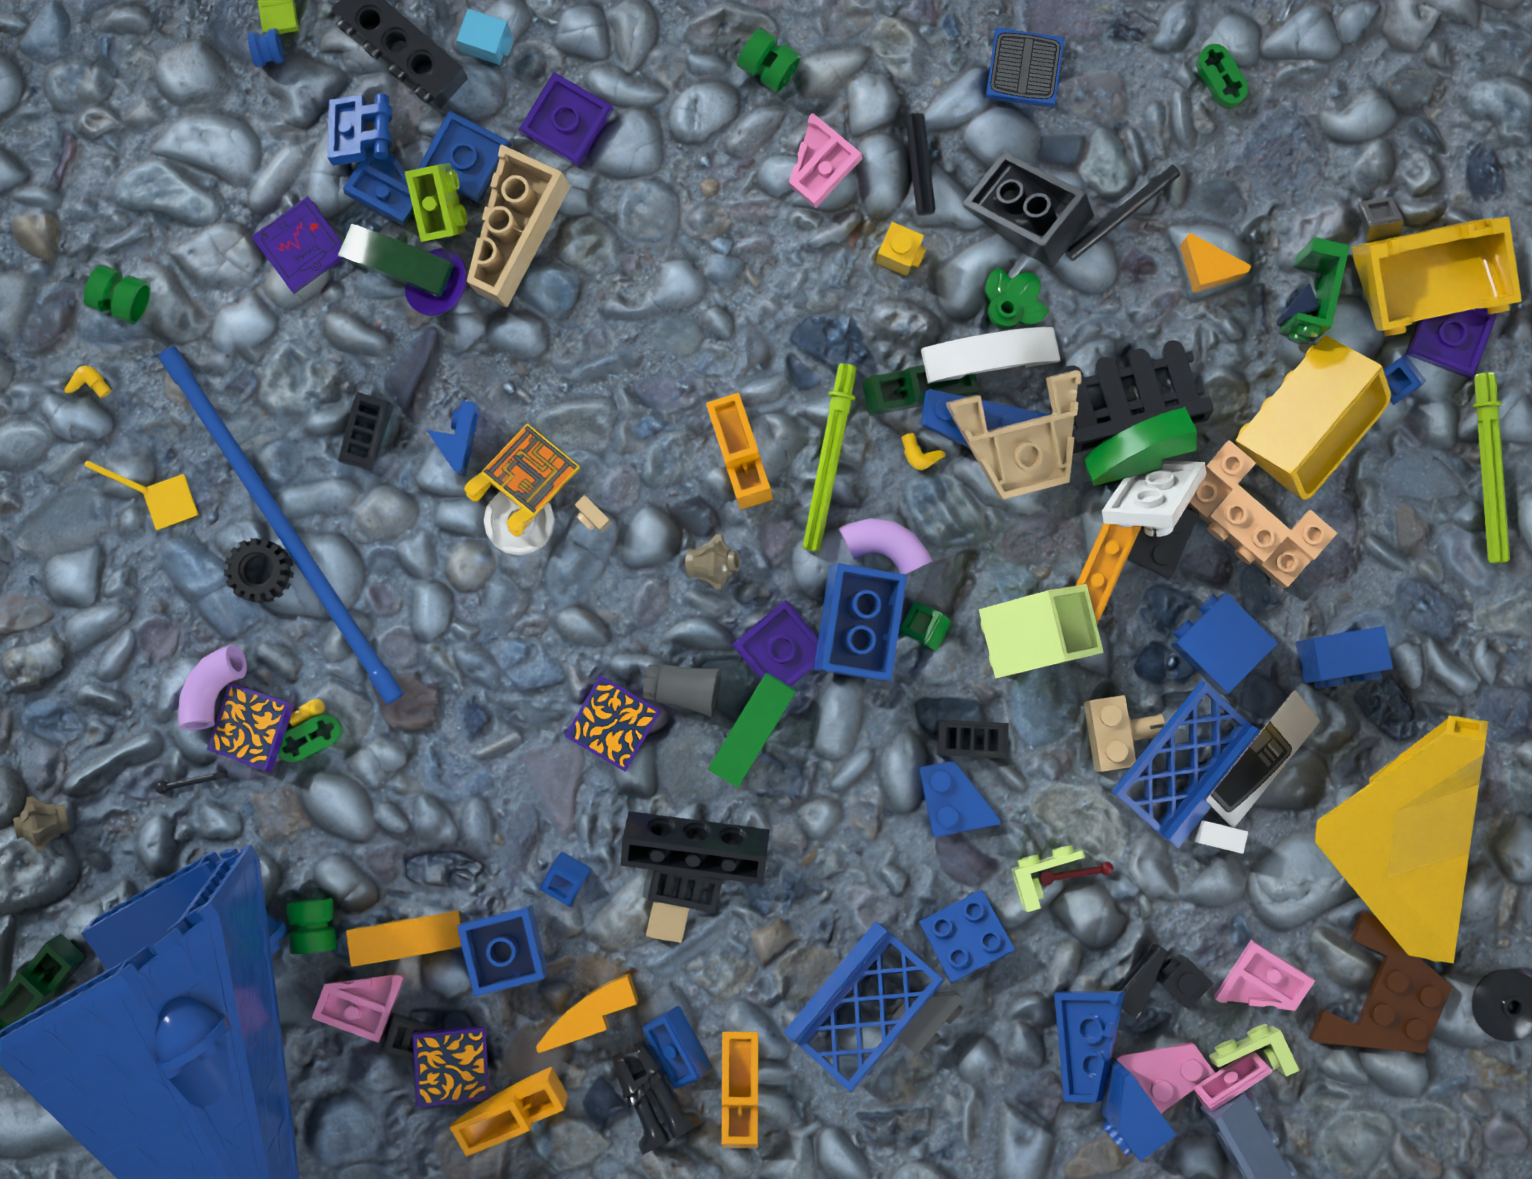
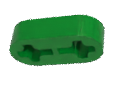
(1228, 71)
(313, 745)

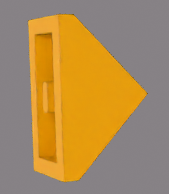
(1210, 265)

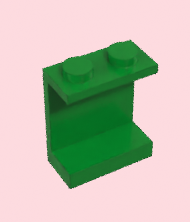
(1330, 261)

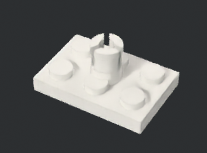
(1155, 497)

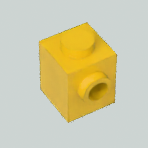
(901, 249)

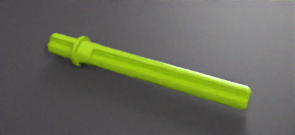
(838, 412)
(1492, 467)

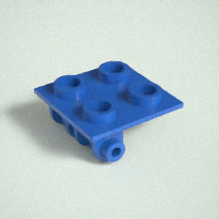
(966, 936)

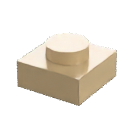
(591, 515)

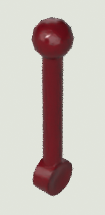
(1047, 877)

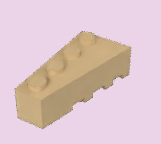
(514, 223)

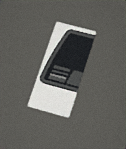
(1263, 759)

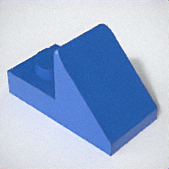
(458, 447)

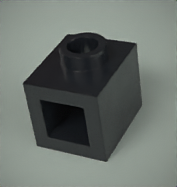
(1183, 980)

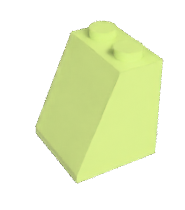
(1040, 630)

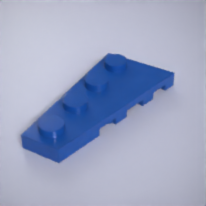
(939, 420)

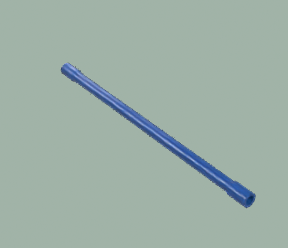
(378, 673)

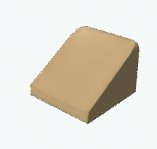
(667, 922)

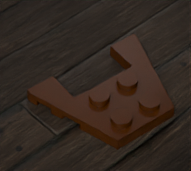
(1400, 1003)

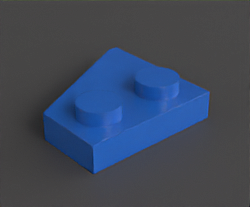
(381, 187)
(953, 800)

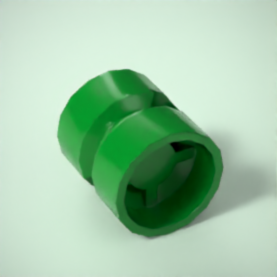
(758, 54)
(110, 292)
(311, 926)

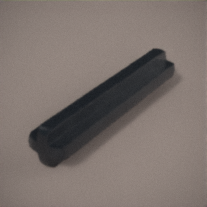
(920, 164)

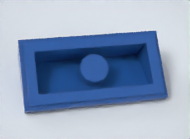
(677, 1047)

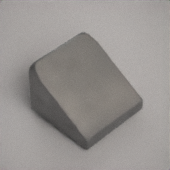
(1380, 219)

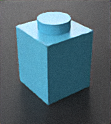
(484, 37)

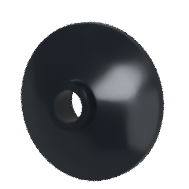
(1491, 1005)

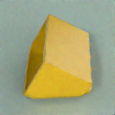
(1316, 416)

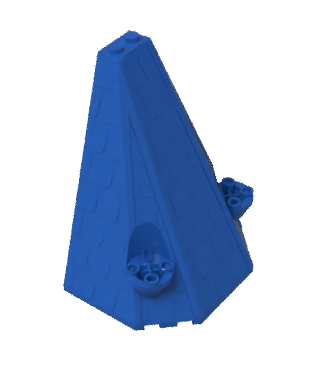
(179, 1044)

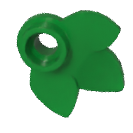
(1018, 296)

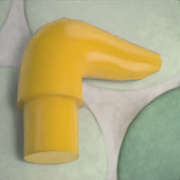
(92, 377)
(915, 456)
(307, 711)

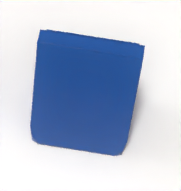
(1402, 378)
(565, 878)

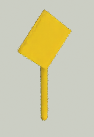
(167, 500)

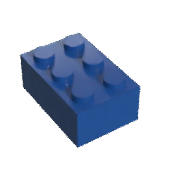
(860, 622)

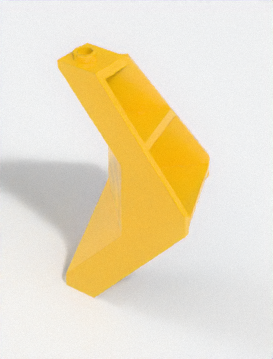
(1410, 837)

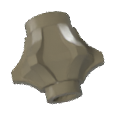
(712, 562)
(41, 823)

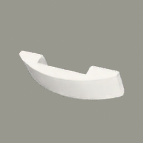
(990, 353)

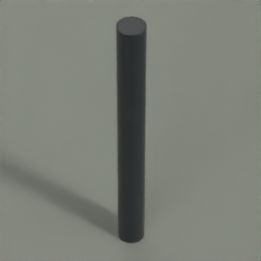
(1122, 212)

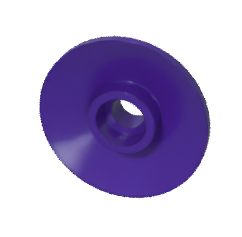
(432, 304)

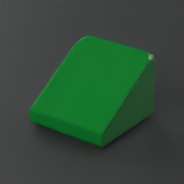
(925, 625)

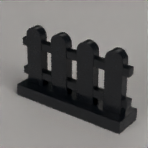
(1090, 434)

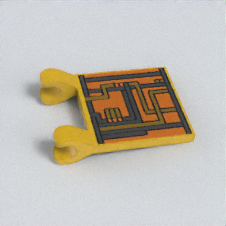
(527, 473)

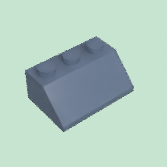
(1247, 1141)

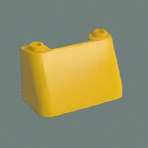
(1438, 273)

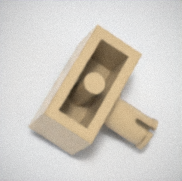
(1114, 732)

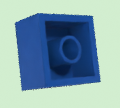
(1352, 654)
(503, 950)

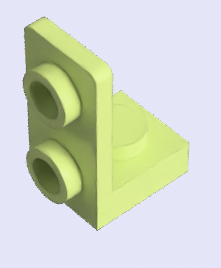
(1030, 889)
(1277, 1052)

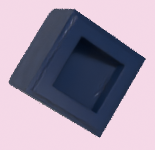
(1304, 302)

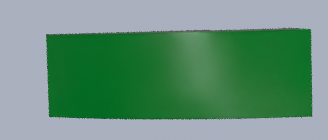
(1142, 447)
(752, 730)

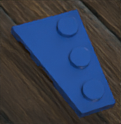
(1086, 1041)

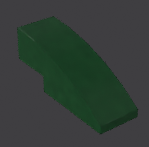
(395, 260)
(907, 389)
(39, 980)

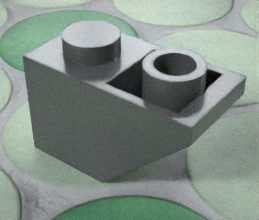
(922, 1029)

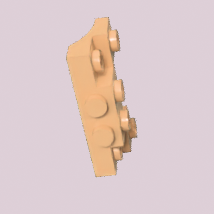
(1252, 528)

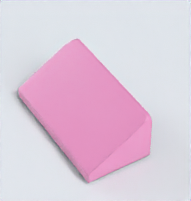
(1231, 1081)

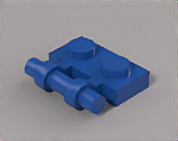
(348, 129)

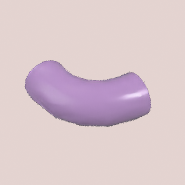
(888, 539)
(205, 683)

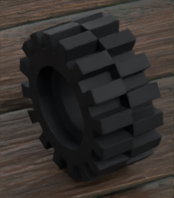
(244, 555)

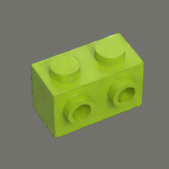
(436, 201)

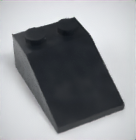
(1030, 208)

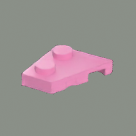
(822, 162)
(1264, 980)
(359, 1004)
(1167, 1072)

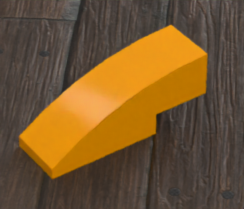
(739, 451)
(403, 938)
(590, 1013)
(739, 1090)
(510, 1112)

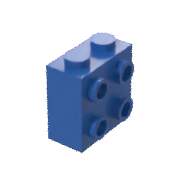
(1222, 642)

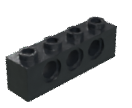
(445, 73)
(695, 847)

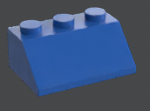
(1131, 1115)

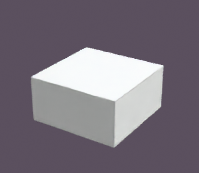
(1219, 836)

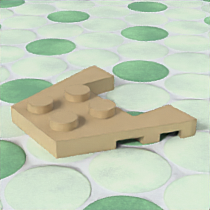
(1026, 453)

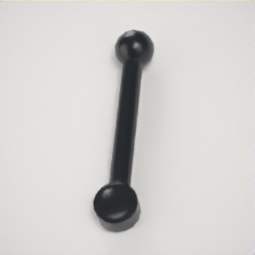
(162, 786)

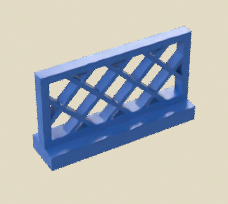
(1187, 807)
(836, 992)

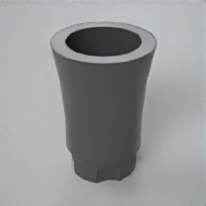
(683, 687)

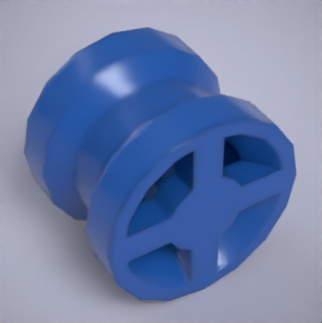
(266, 47)

